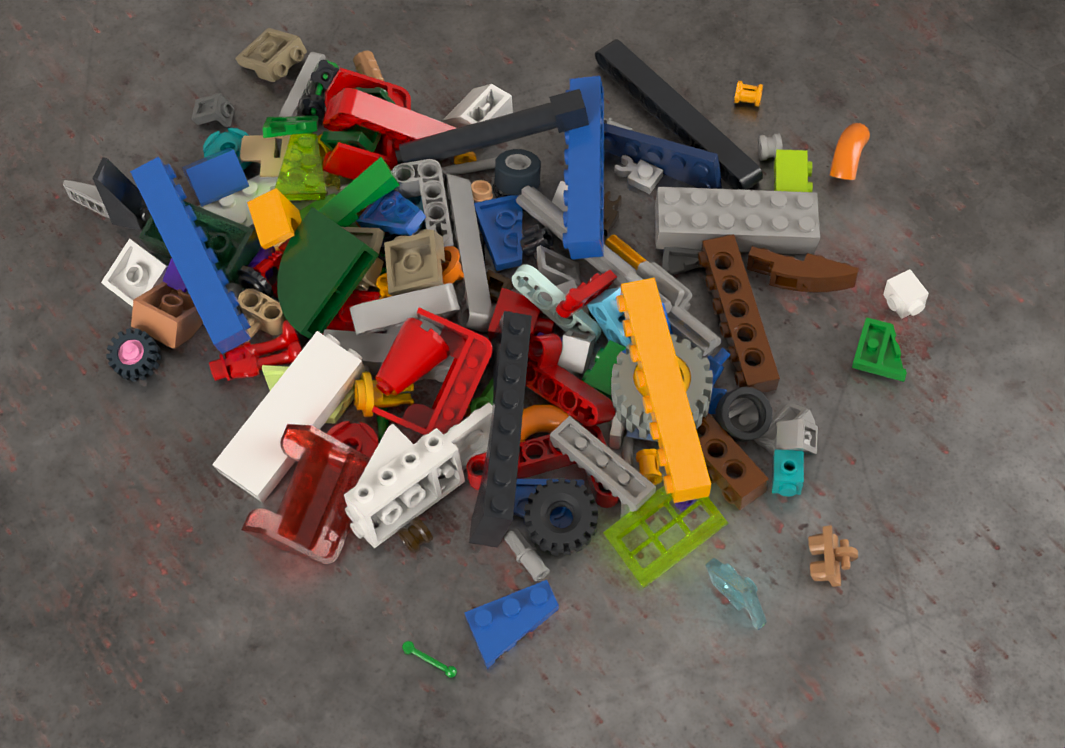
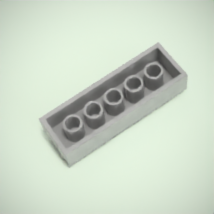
(757, 218)

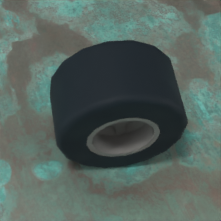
(517, 170)

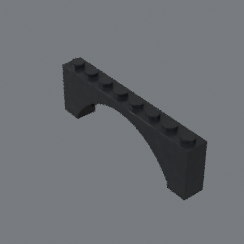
(497, 488)

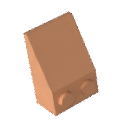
(166, 315)

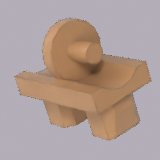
(827, 544)

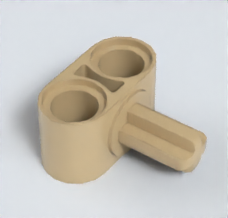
(261, 314)

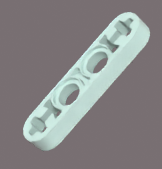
(535, 278)

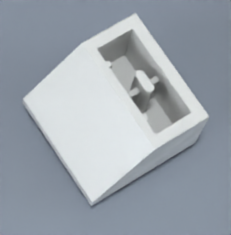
(480, 105)

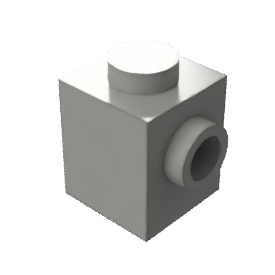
(576, 351)

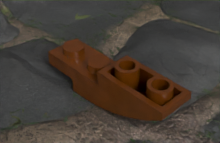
(810, 275)

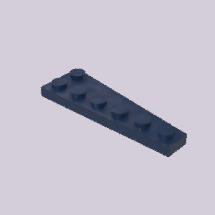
(675, 159)

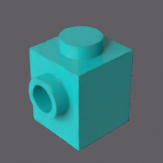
(787, 472)

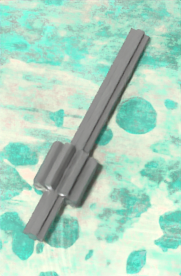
(671, 291)

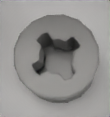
(768, 145)

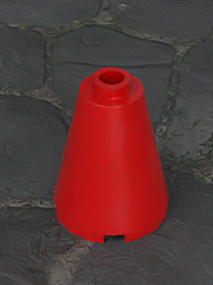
(410, 357)

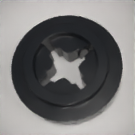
(250, 279)

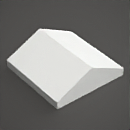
(134, 272)

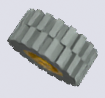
(628, 397)

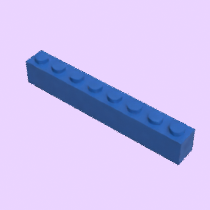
(585, 175)
(191, 256)

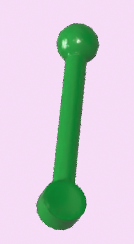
(408, 648)

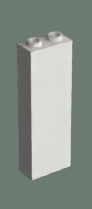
(302, 396)

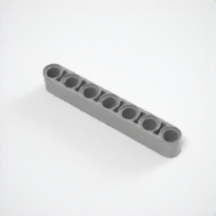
(473, 289)

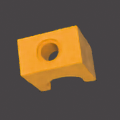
(274, 218)

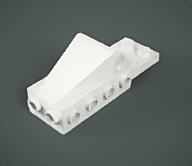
(404, 475)

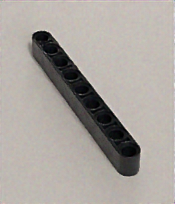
(677, 114)

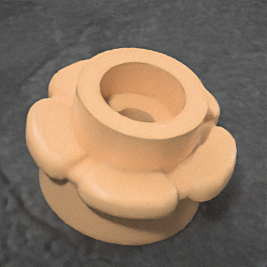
(481, 191)

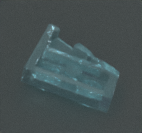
(738, 590)

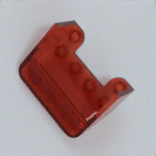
(313, 511)

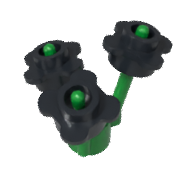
(315, 104)

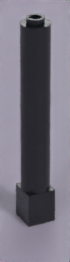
(563, 112)

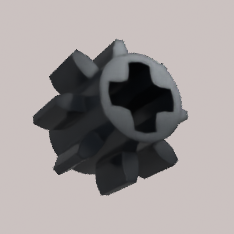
(535, 237)

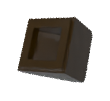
(496, 283)

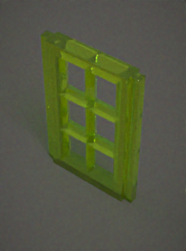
(675, 553)

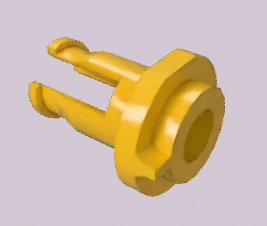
(368, 396)

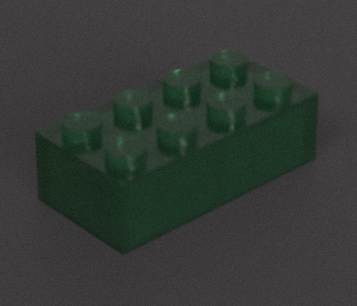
(230, 241)

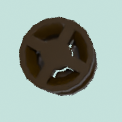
(415, 535)

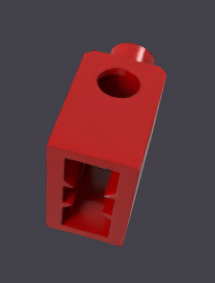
(518, 303)

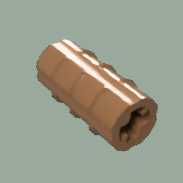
(367, 65)

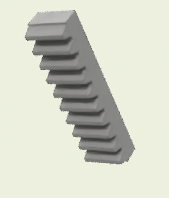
(602, 464)

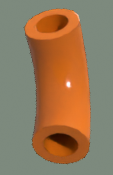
(849, 151)
(541, 419)

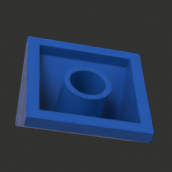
(216, 176)

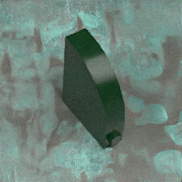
(320, 272)

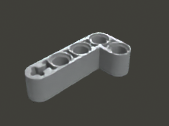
(426, 180)
(394, 310)

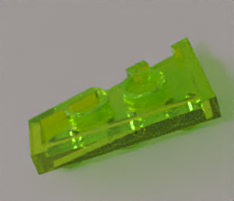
(302, 169)

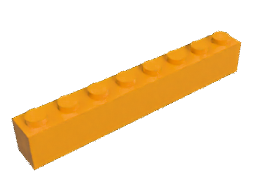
(664, 391)

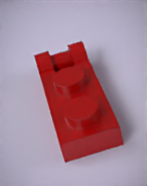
(579, 297)

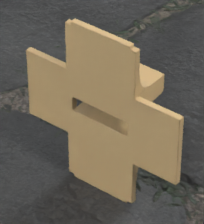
(264, 151)

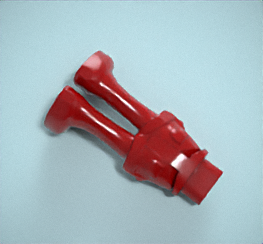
(246, 360)

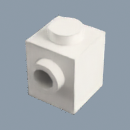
(905, 294)

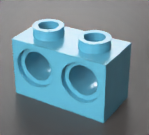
(608, 317)

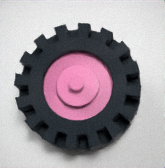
(133, 354)

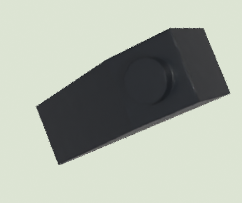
(120, 197)

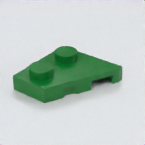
(290, 125)
(879, 351)

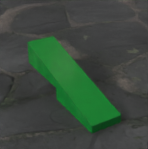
(360, 193)

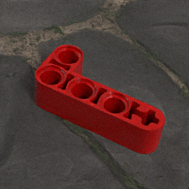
(561, 386)

